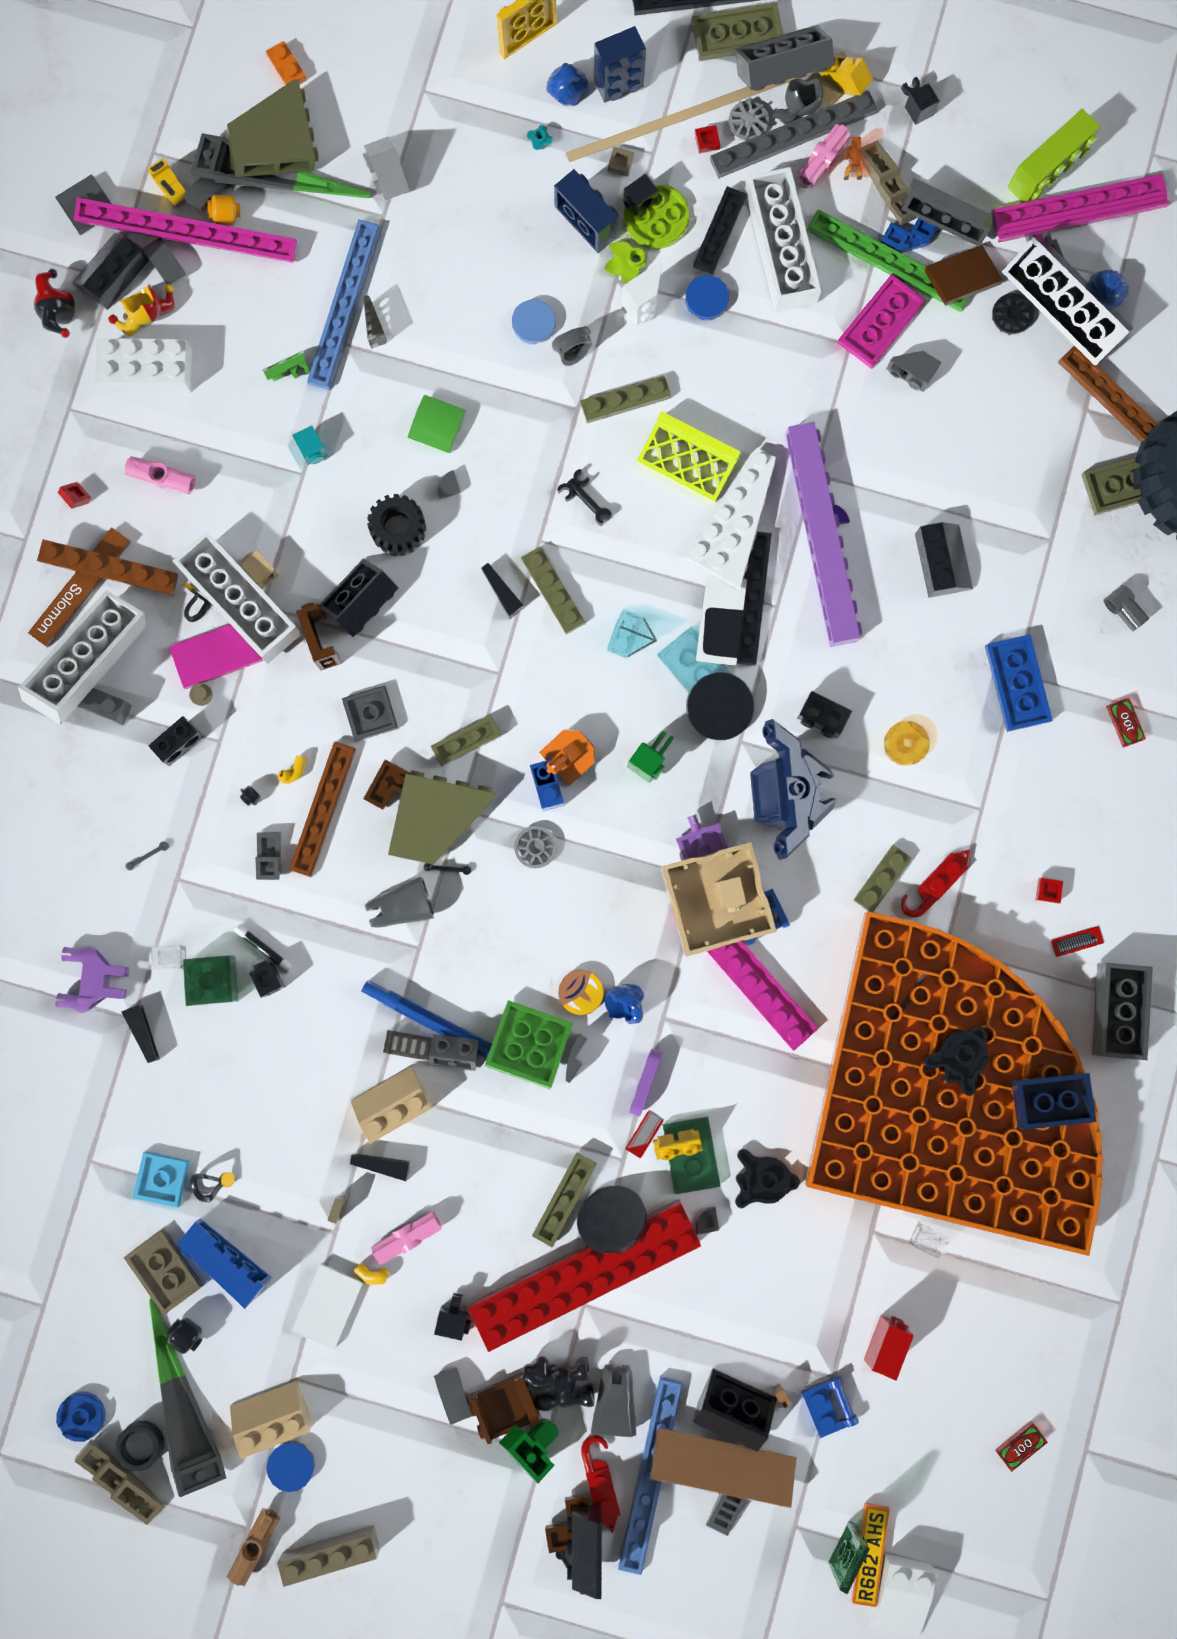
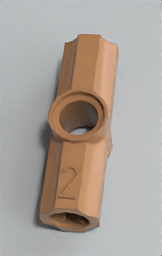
(247, 1558)

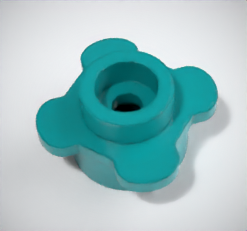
(539, 144)

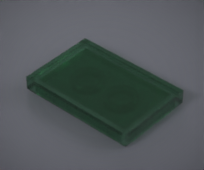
(697, 1170)
(848, 1556)

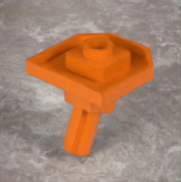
(570, 755)

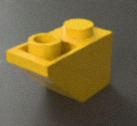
(848, 75)

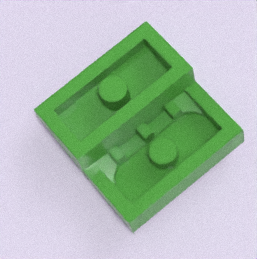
(436, 423)

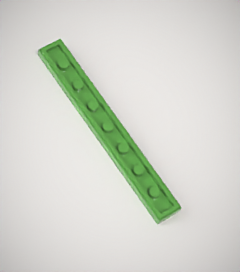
(875, 254)

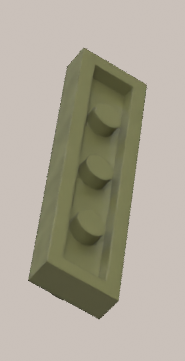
(625, 399)
(553, 590)
(564, 1199)

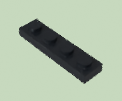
(719, 230)

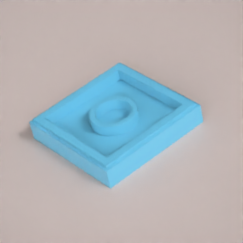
(161, 1179)

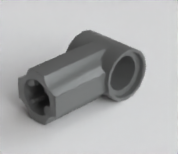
(1122, 603)

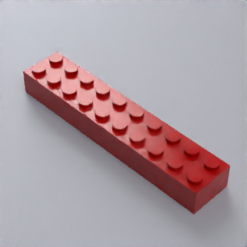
(580, 1279)

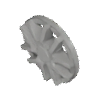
(748, 119)
(535, 847)

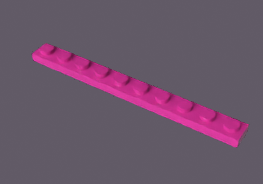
(185, 230)

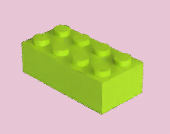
(1054, 157)

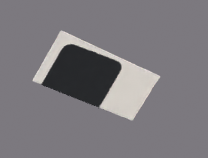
(720, 622)

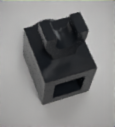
(921, 101)
(451, 1321)

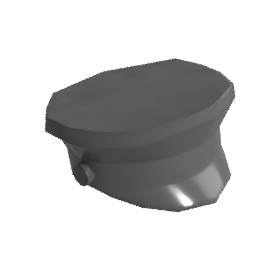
(573, 345)

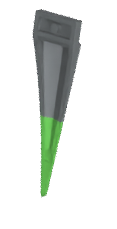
(215, 162)
(191, 1447)

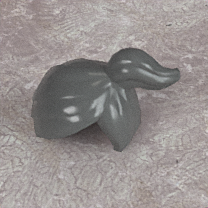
(801, 98)

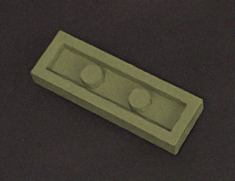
(466, 741)
(882, 879)

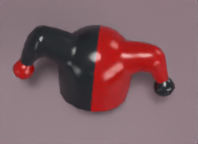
(53, 304)

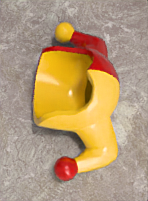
(143, 309)

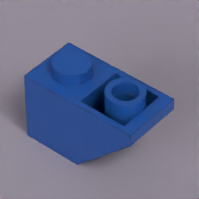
(546, 786)

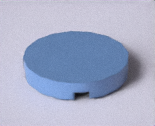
(533, 321)

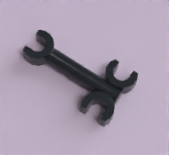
(574, 486)

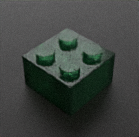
(210, 980)

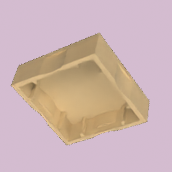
(697, 906)

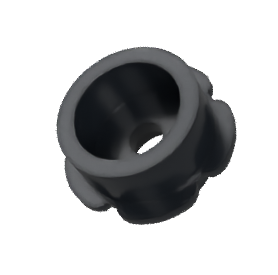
(249, 796)

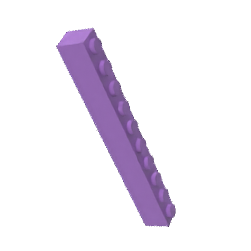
(822, 534)

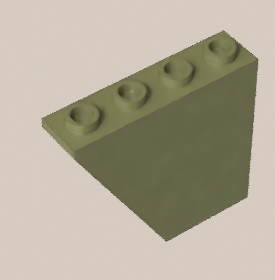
(273, 135)
(434, 815)

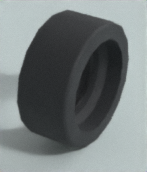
(126, 1459)

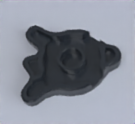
(962, 1056)
(764, 1180)

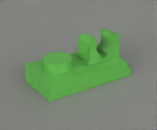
(277, 370)

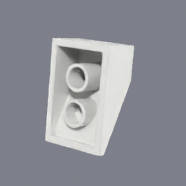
(904, 1595)

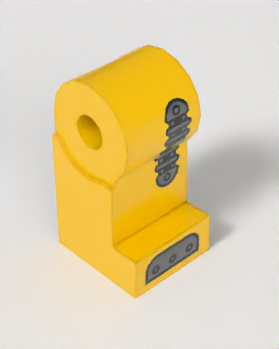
(167, 181)

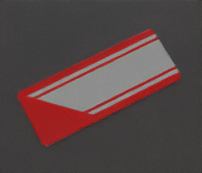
(644, 1134)

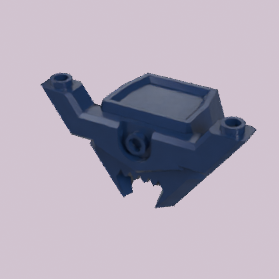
(788, 791)

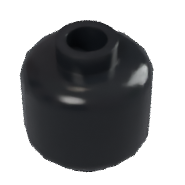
(184, 1335)

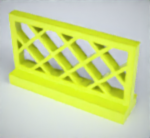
(697, 439)

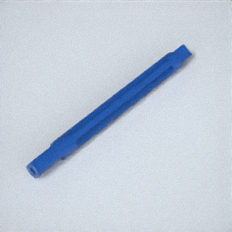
(422, 1015)

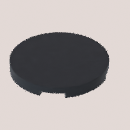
(720, 706)
(612, 1219)

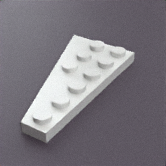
(731, 530)

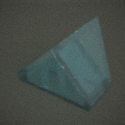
(630, 635)

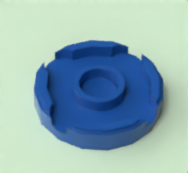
(707, 297)
(80, 1416)
(290, 1466)

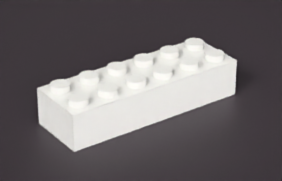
(782, 239)
(237, 597)
(82, 657)

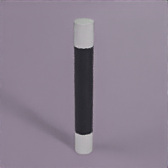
(263, 948)

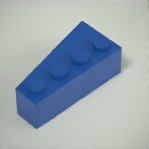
(224, 1263)

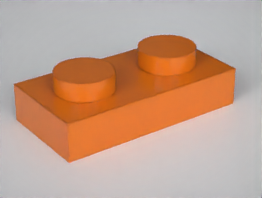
(285, 63)

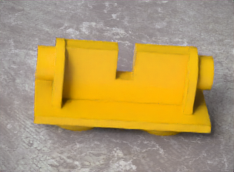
(688, 1144)

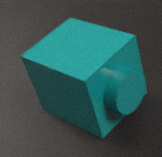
(310, 445)

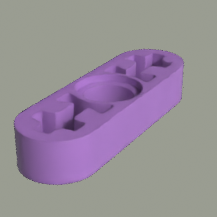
(645, 1082)

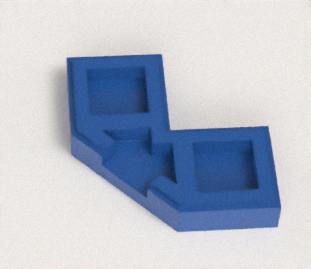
(904, 240)

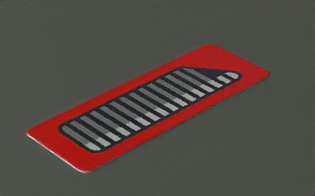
(1077, 941)

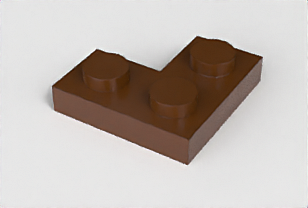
(387, 780)
(557, 1533)

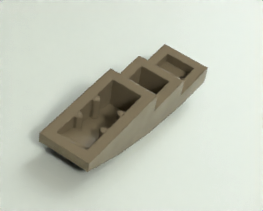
(886, 179)
(120, 1482)

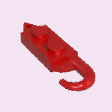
(938, 882)
(600, 1482)

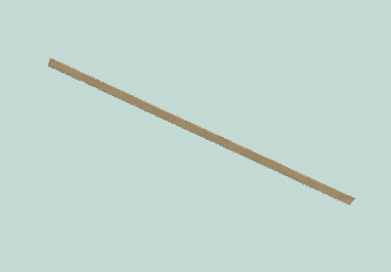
(670, 120)

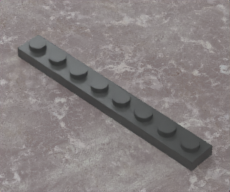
(792, 134)

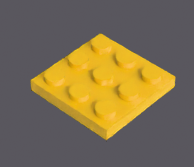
(523, 23)

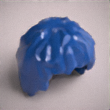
(1110, 286)

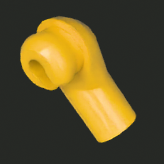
(294, 773)
(372, 1277)

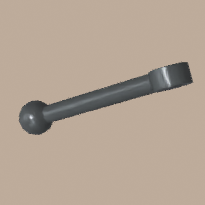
(162, 846)

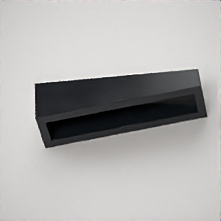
(506, 597)
(141, 1031)
(387, 1166)

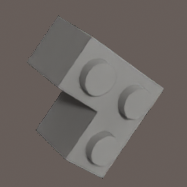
(384, 162)

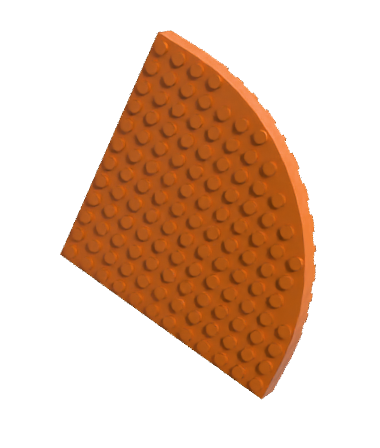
(918, 1142)

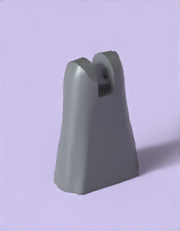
(402, 905)
(615, 1405)

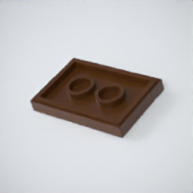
(963, 275)

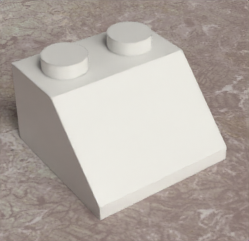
(641, 294)

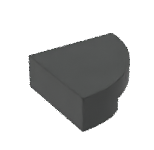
(448, 485)
(707, 1221)

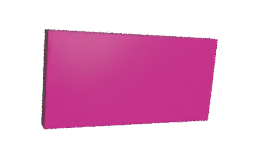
(881, 321)
(212, 656)

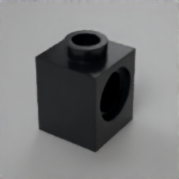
(640, 195)
(276, 981)

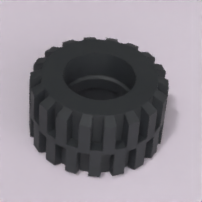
(393, 507)

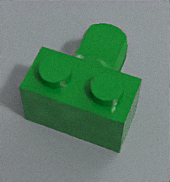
(647, 761)
(530, 1448)

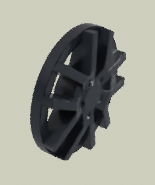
(1012, 313)

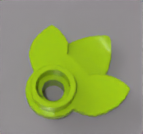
(622, 261)

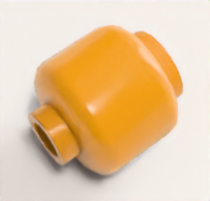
(223, 209)

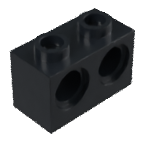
(826, 709)
(175, 741)

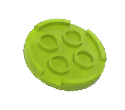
(662, 222)

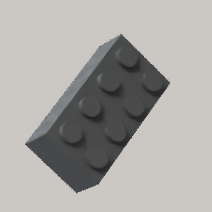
(784, 57)
(1122, 1011)

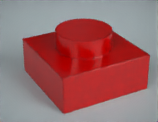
(707, 139)
(74, 495)
(1049, 890)

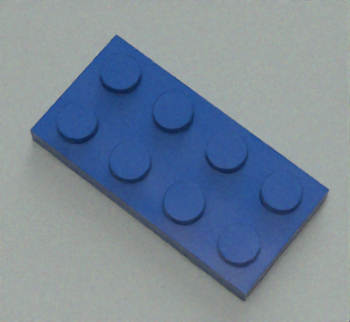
(1018, 683)

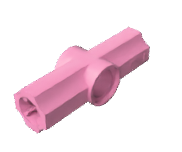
(824, 155)
(172, 478)
(406, 1238)

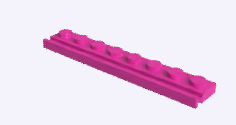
(1080, 208)
(764, 993)

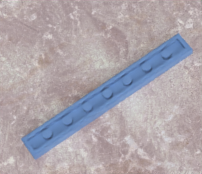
(343, 304)
(646, 1489)

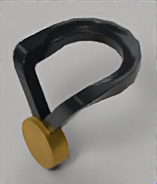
(202, 611)
(226, 1179)

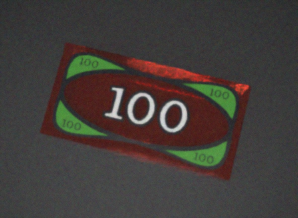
(1126, 722)
(1021, 1446)

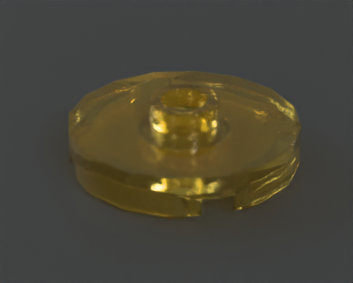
(895, 747)

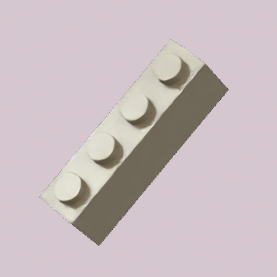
(328, 1556)

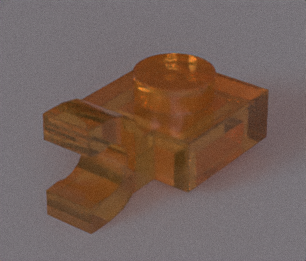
(853, 154)

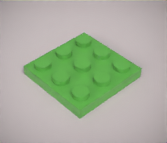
(528, 1044)

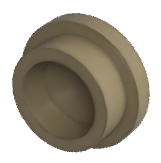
(201, 694)

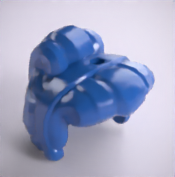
(567, 84)
(625, 1002)

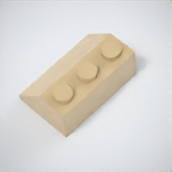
(391, 1104)
(269, 1419)

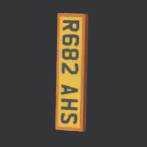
(868, 1578)

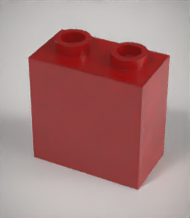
(889, 1347)

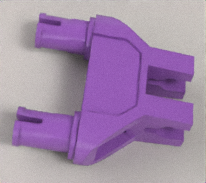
(94, 979)

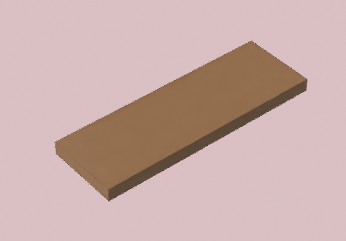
(723, 1468)

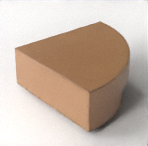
(782, 1396)

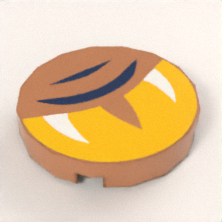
(580, 992)

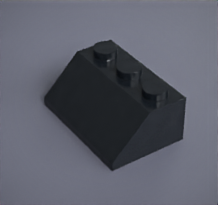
(111, 270)
(943, 559)
(359, 597)
(735, 1410)
(585, 1550)

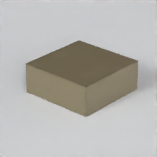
(621, 161)
(337, 1209)

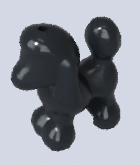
(563, 1379)

